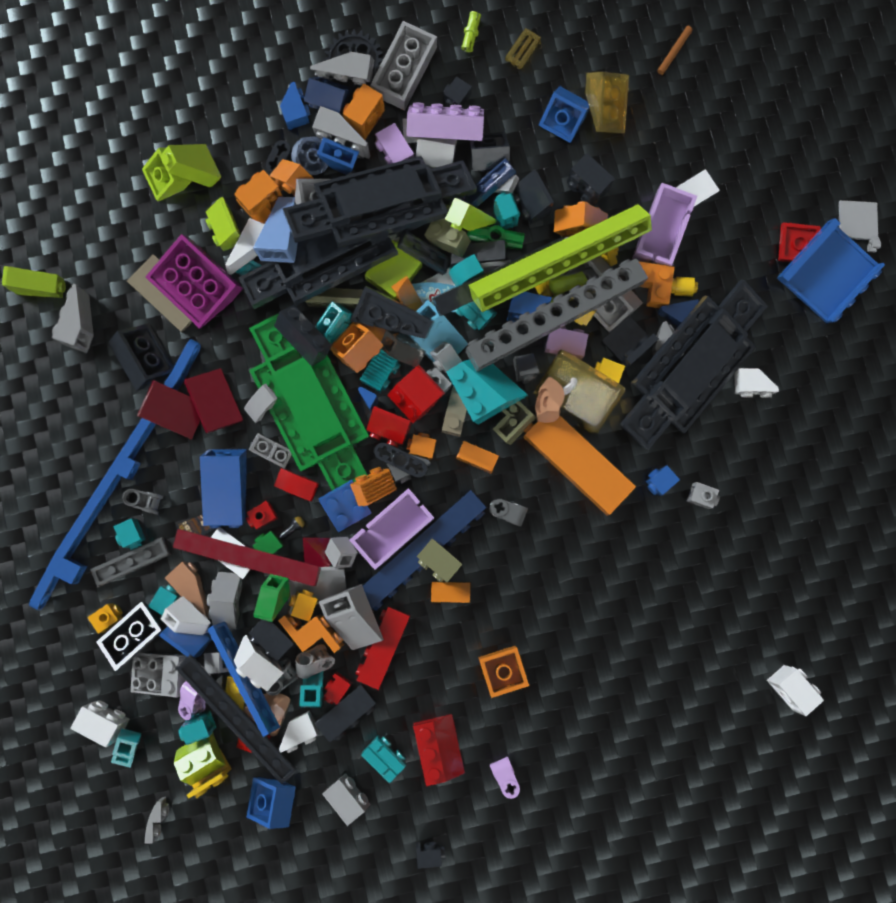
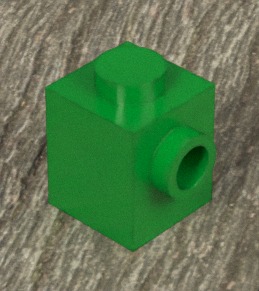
(269, 543)

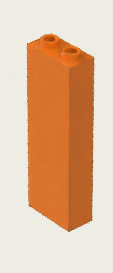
(580, 463)

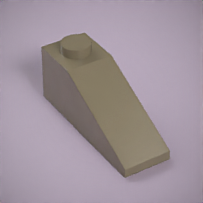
(454, 415)

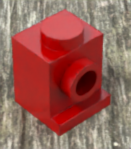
(268, 515)
(337, 688)

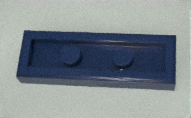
(491, 183)

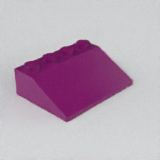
(193, 281)

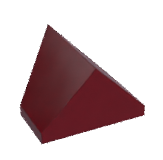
(315, 551)

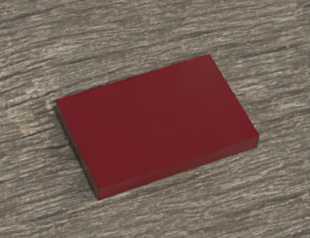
(213, 400)
(170, 410)

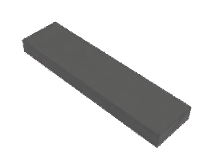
(130, 562)

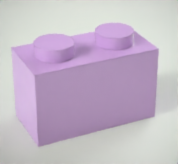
(393, 145)
(567, 340)

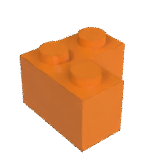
(286, 175)
(258, 193)
(577, 218)
(659, 284)

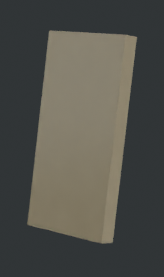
(155, 297)

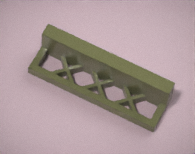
(346, 297)

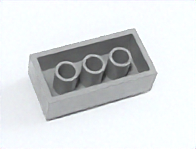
(404, 65)

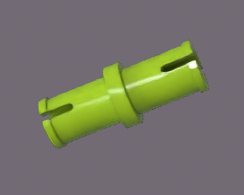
(471, 31)

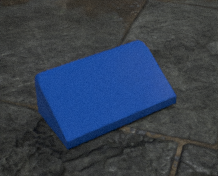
(370, 398)

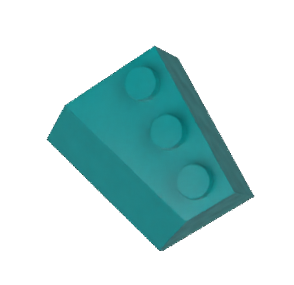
(484, 391)

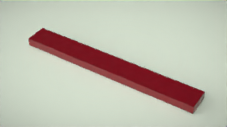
(247, 557)

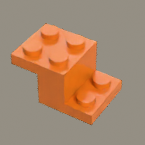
(311, 632)

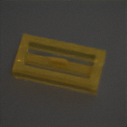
(515, 61)

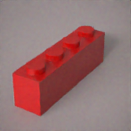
(381, 653)

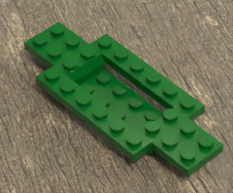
(303, 411)

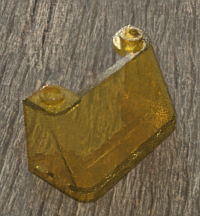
(592, 397)

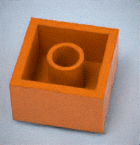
(364, 110)
(356, 346)
(503, 671)

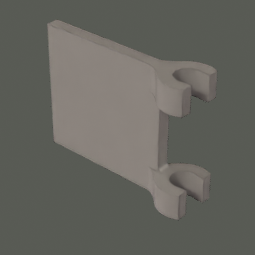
(860, 222)

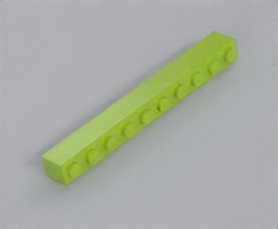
(560, 257)

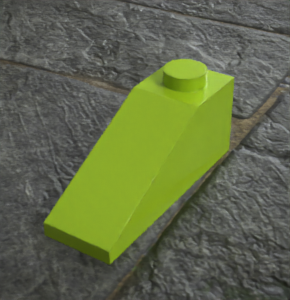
(467, 216)

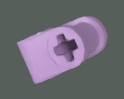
(190, 702)
(504, 775)

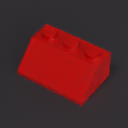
(438, 749)

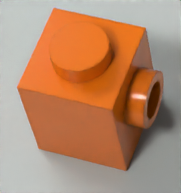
(422, 446)

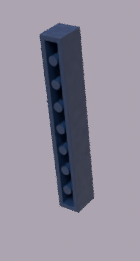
(406, 562)

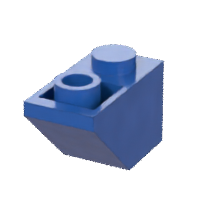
(293, 109)

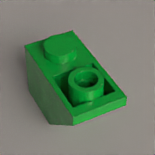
(272, 597)

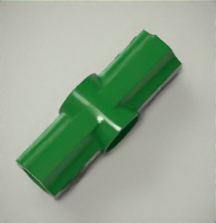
(483, 234)

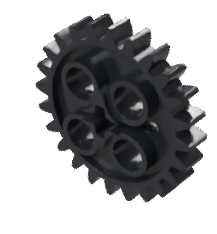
(361, 43)

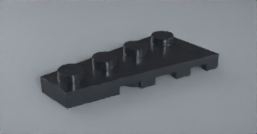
(386, 313)

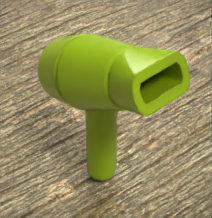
(564, 283)

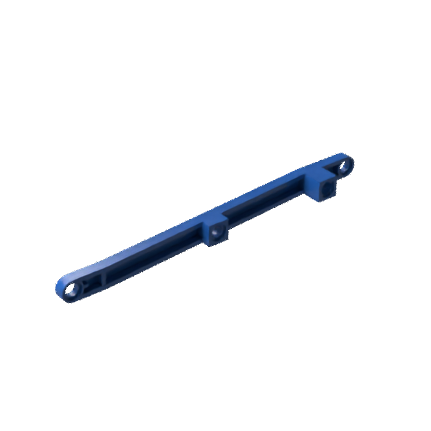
(124, 466)

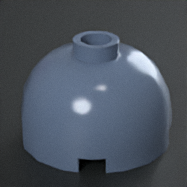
(305, 154)

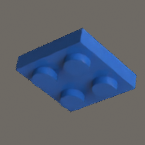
(343, 507)

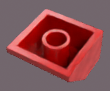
(416, 394)
(388, 426)

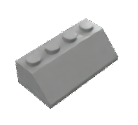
(615, 311)

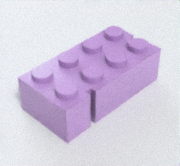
(445, 122)
(668, 220)
(391, 529)

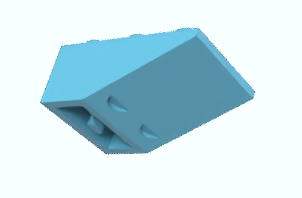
(440, 332)

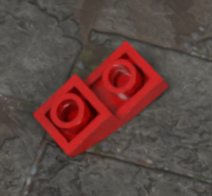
(296, 484)

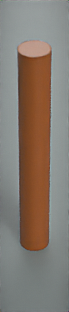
(675, 49)

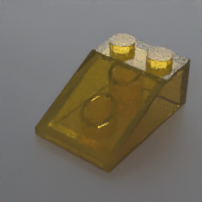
(607, 100)

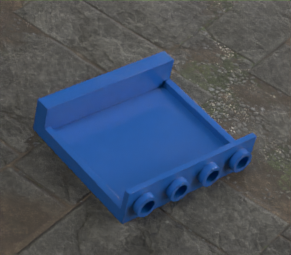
(830, 272)

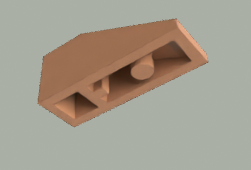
(189, 585)

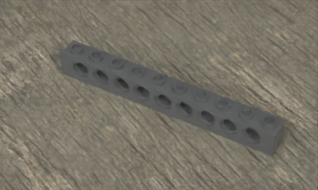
(630, 269)

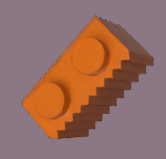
(373, 486)

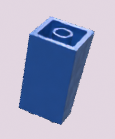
(223, 487)

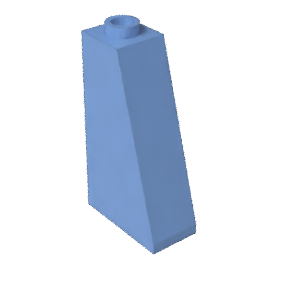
(275, 239)

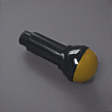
(296, 524)

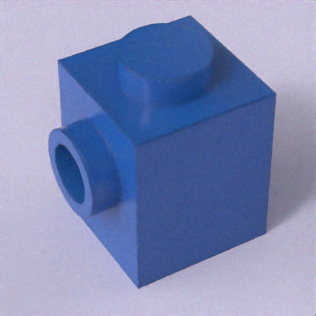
(661, 480)

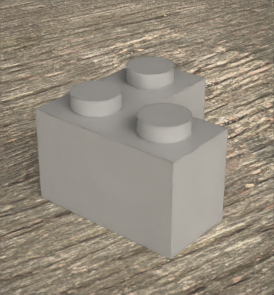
(225, 599)

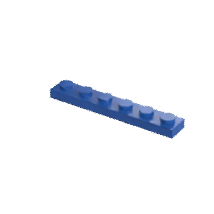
(252, 696)

